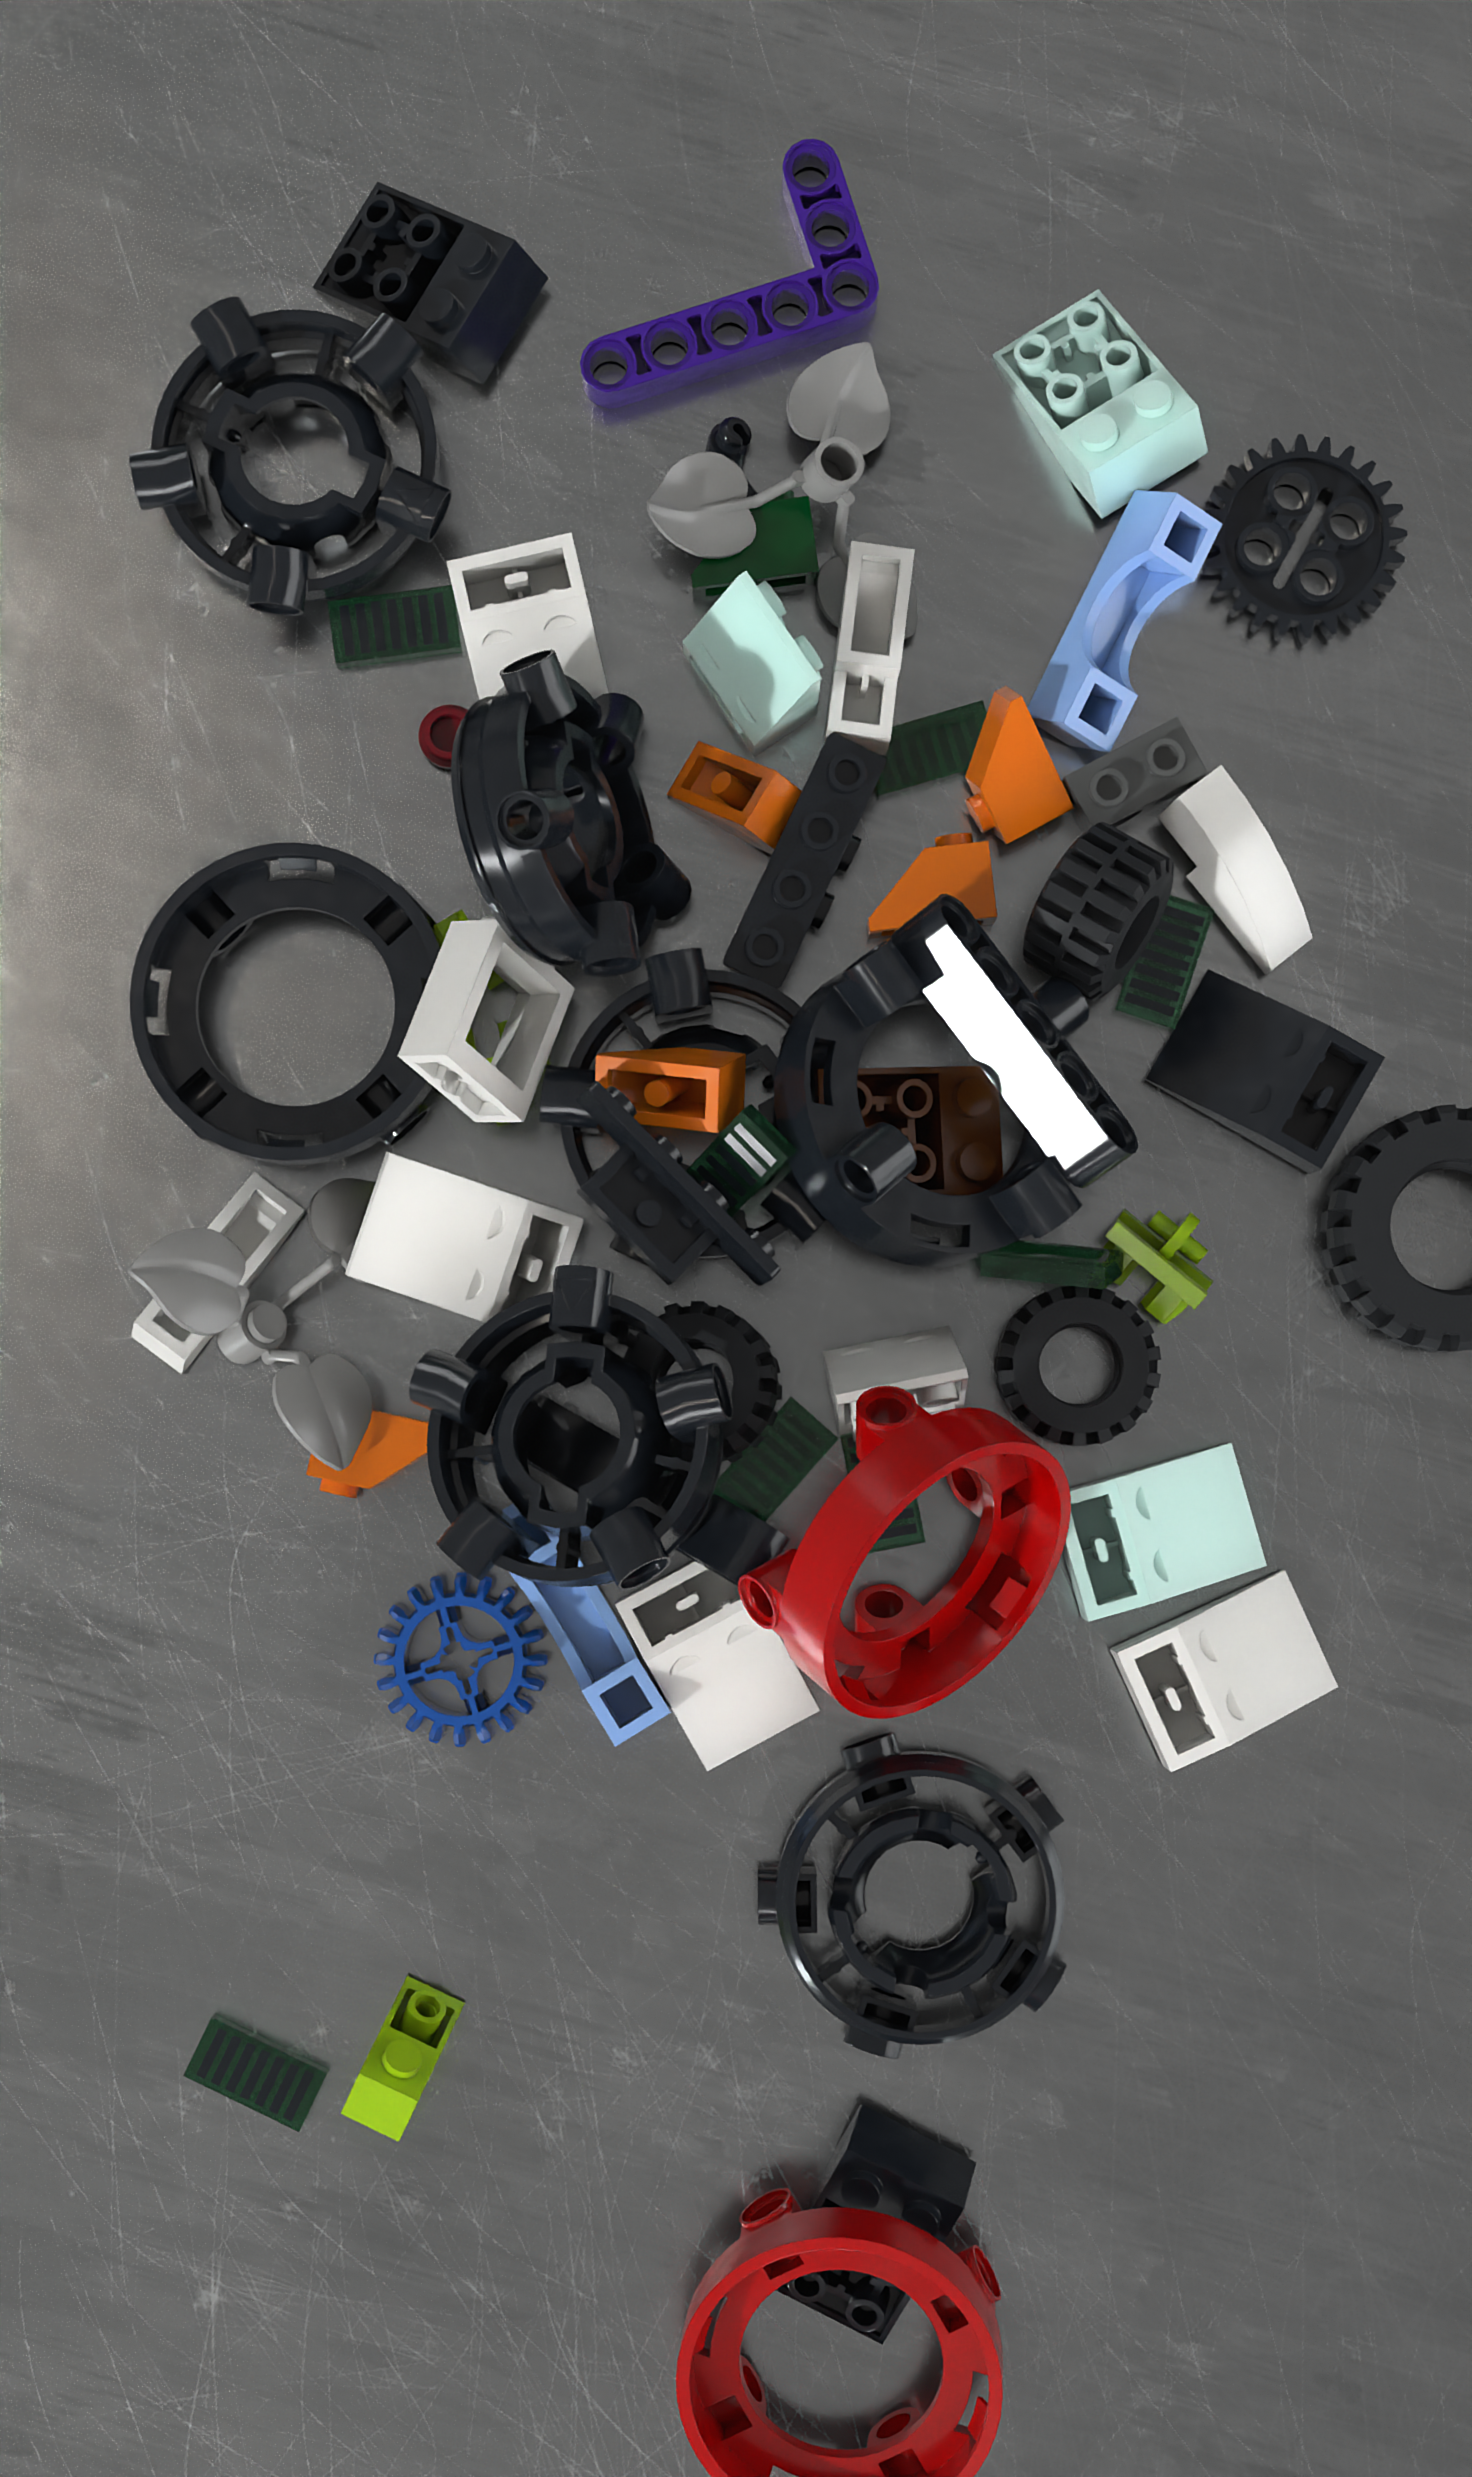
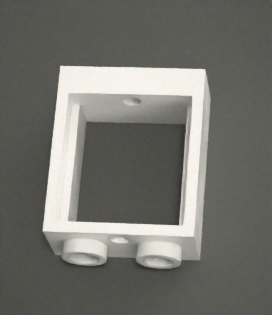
(446, 1011)

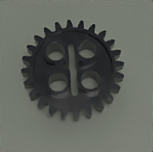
(1350, 565)

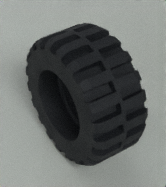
(1361, 1233)

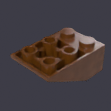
(946, 1117)

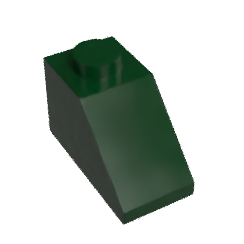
(779, 554)

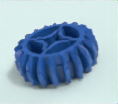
(408, 1675)

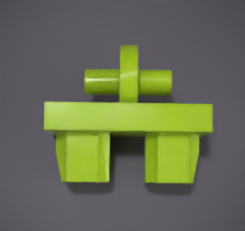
(1178, 1279)

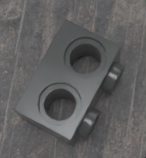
(1134, 777)

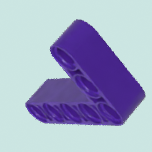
(753, 308)

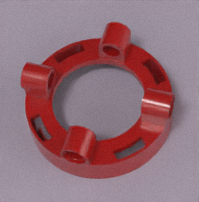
(901, 1650)
(778, 2242)

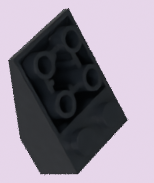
(435, 275)
(1265, 1070)
(892, 2173)

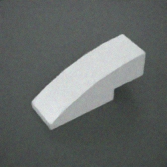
(870, 644)
(1238, 869)
(258, 1224)

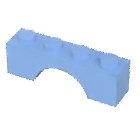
(1146, 560)
(594, 1645)

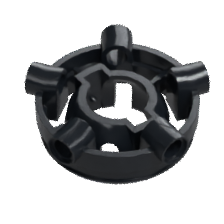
(285, 535)
(561, 820)
(678, 990)
(466, 1393)
(1014, 1965)

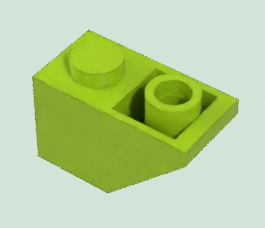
(402, 2058)

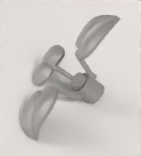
(833, 401)
(197, 1285)

